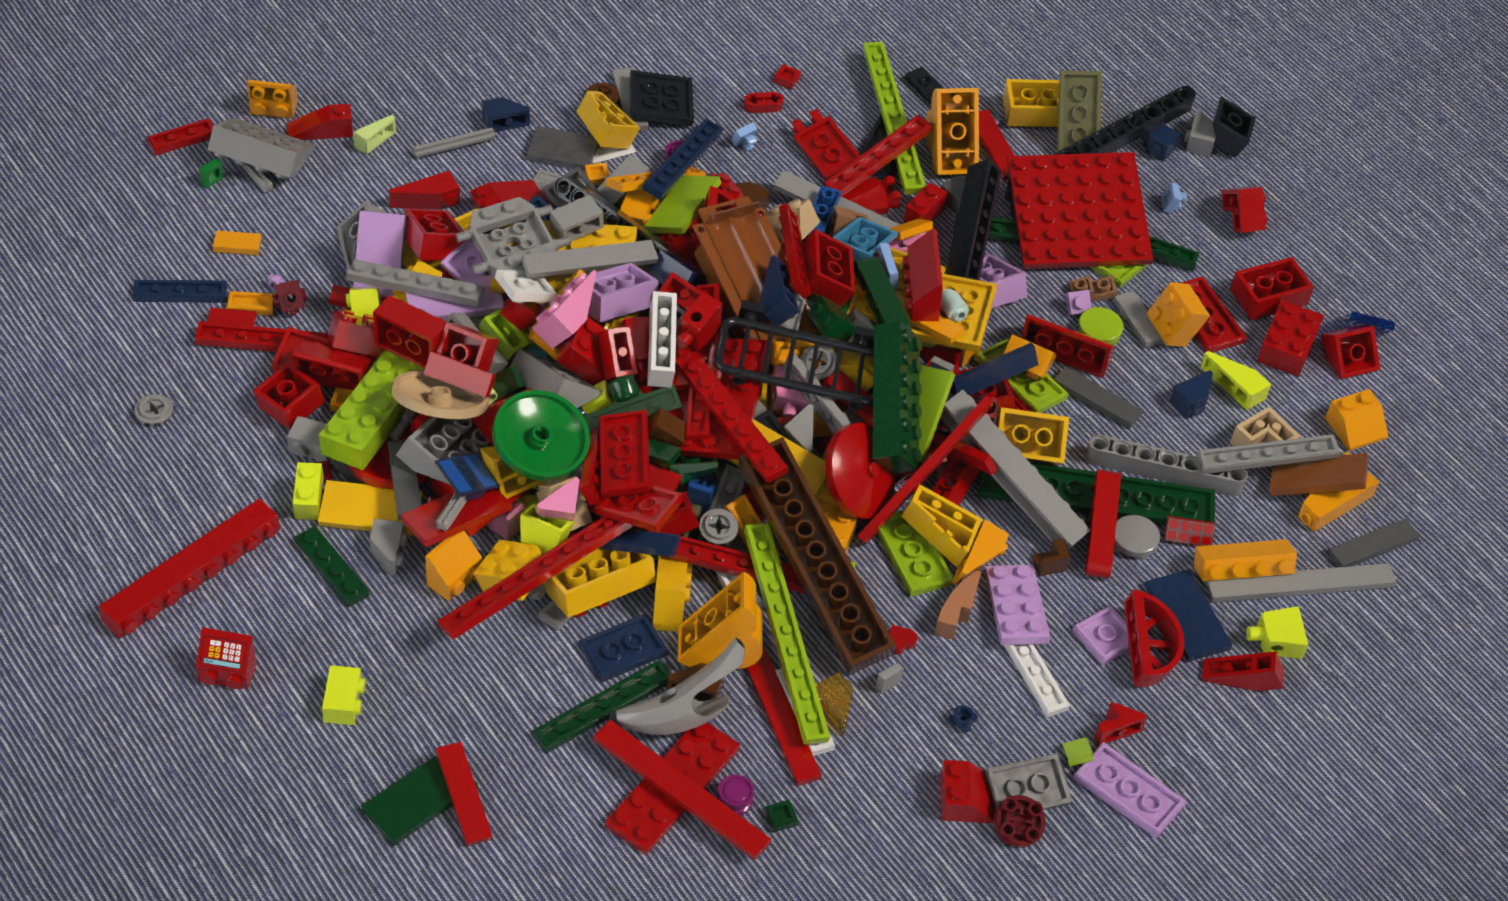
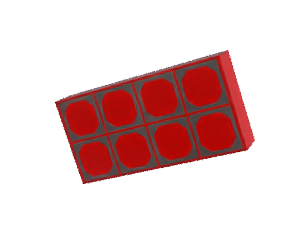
(1189, 531)

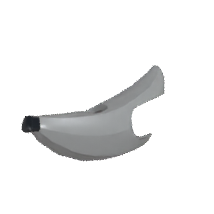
(676, 708)

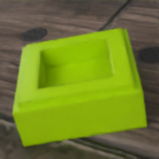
(1078, 751)

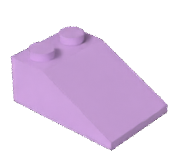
(1010, 280)

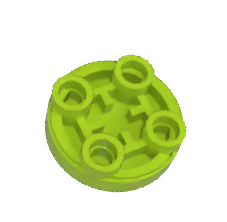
(1101, 324)

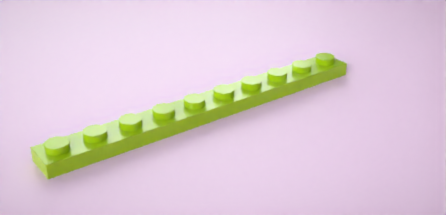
(893, 114)
(786, 634)

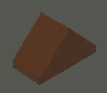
(666, 428)

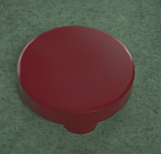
(1019, 821)

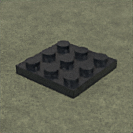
(661, 98)

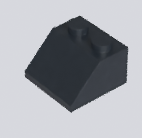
(1232, 127)

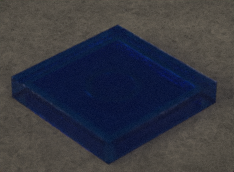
(1363, 319)

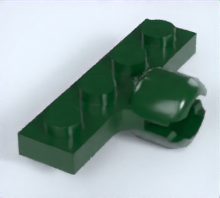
(629, 398)

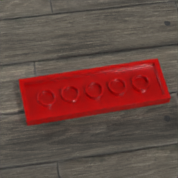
(650, 813)

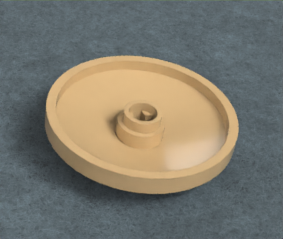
(436, 397)

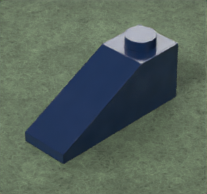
(777, 294)

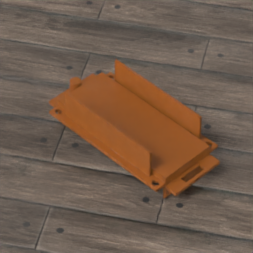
(736, 255)

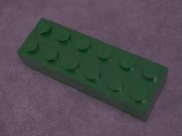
(896, 397)

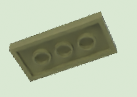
(1078, 106)

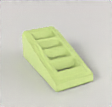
(374, 134)

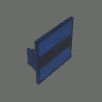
(467, 475)

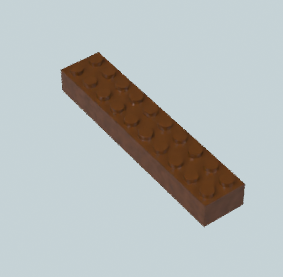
(820, 563)

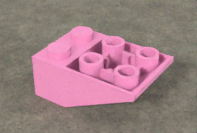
(566, 311)

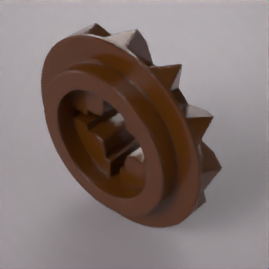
(607, 89)

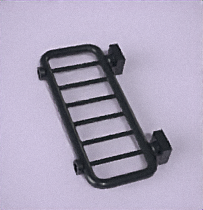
(750, 317)

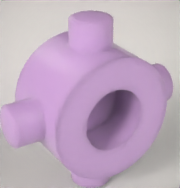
(274, 279)

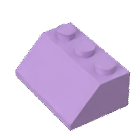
(621, 292)

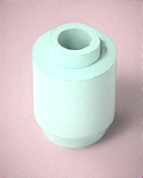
(953, 305)

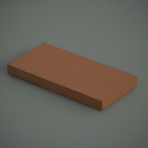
(1318, 476)

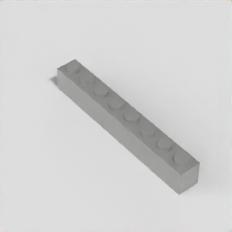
(1017, 475)

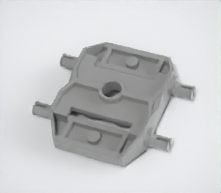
(494, 247)

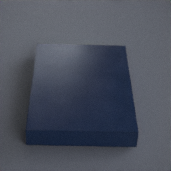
(623, 647)

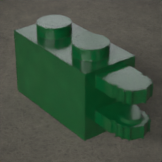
(830, 318)

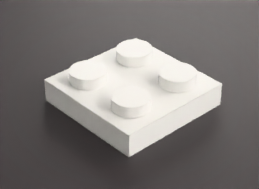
(523, 289)

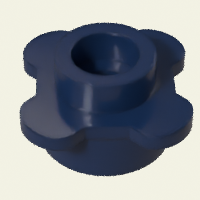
(966, 713)

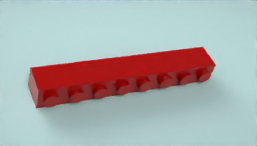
(189, 568)

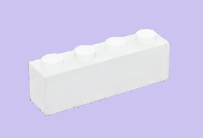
(662, 339)

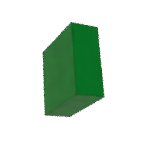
(211, 173)

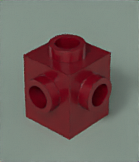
(298, 295)

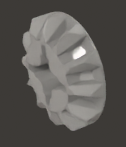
(828, 357)
(159, 403)
(726, 521)

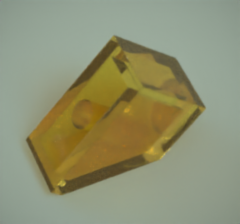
(836, 698)

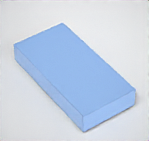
(888, 264)

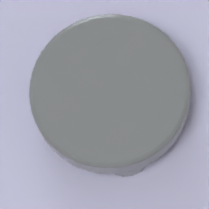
(1136, 536)

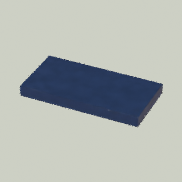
(1198, 622)

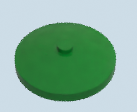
(540, 435)

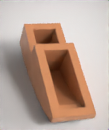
(957, 606)

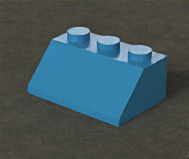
(865, 237)

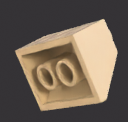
(803, 209)

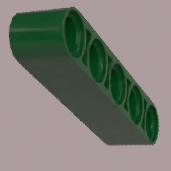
(879, 291)

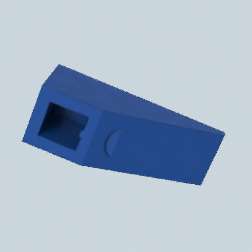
(823, 206)

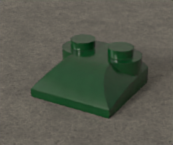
(693, 467)

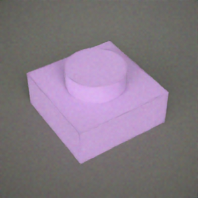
(1078, 301)

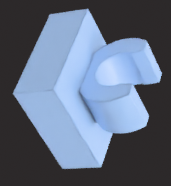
(745, 136)
(1172, 198)

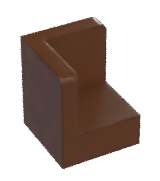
(1053, 561)

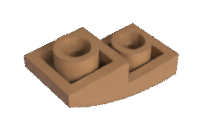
(1099, 289)

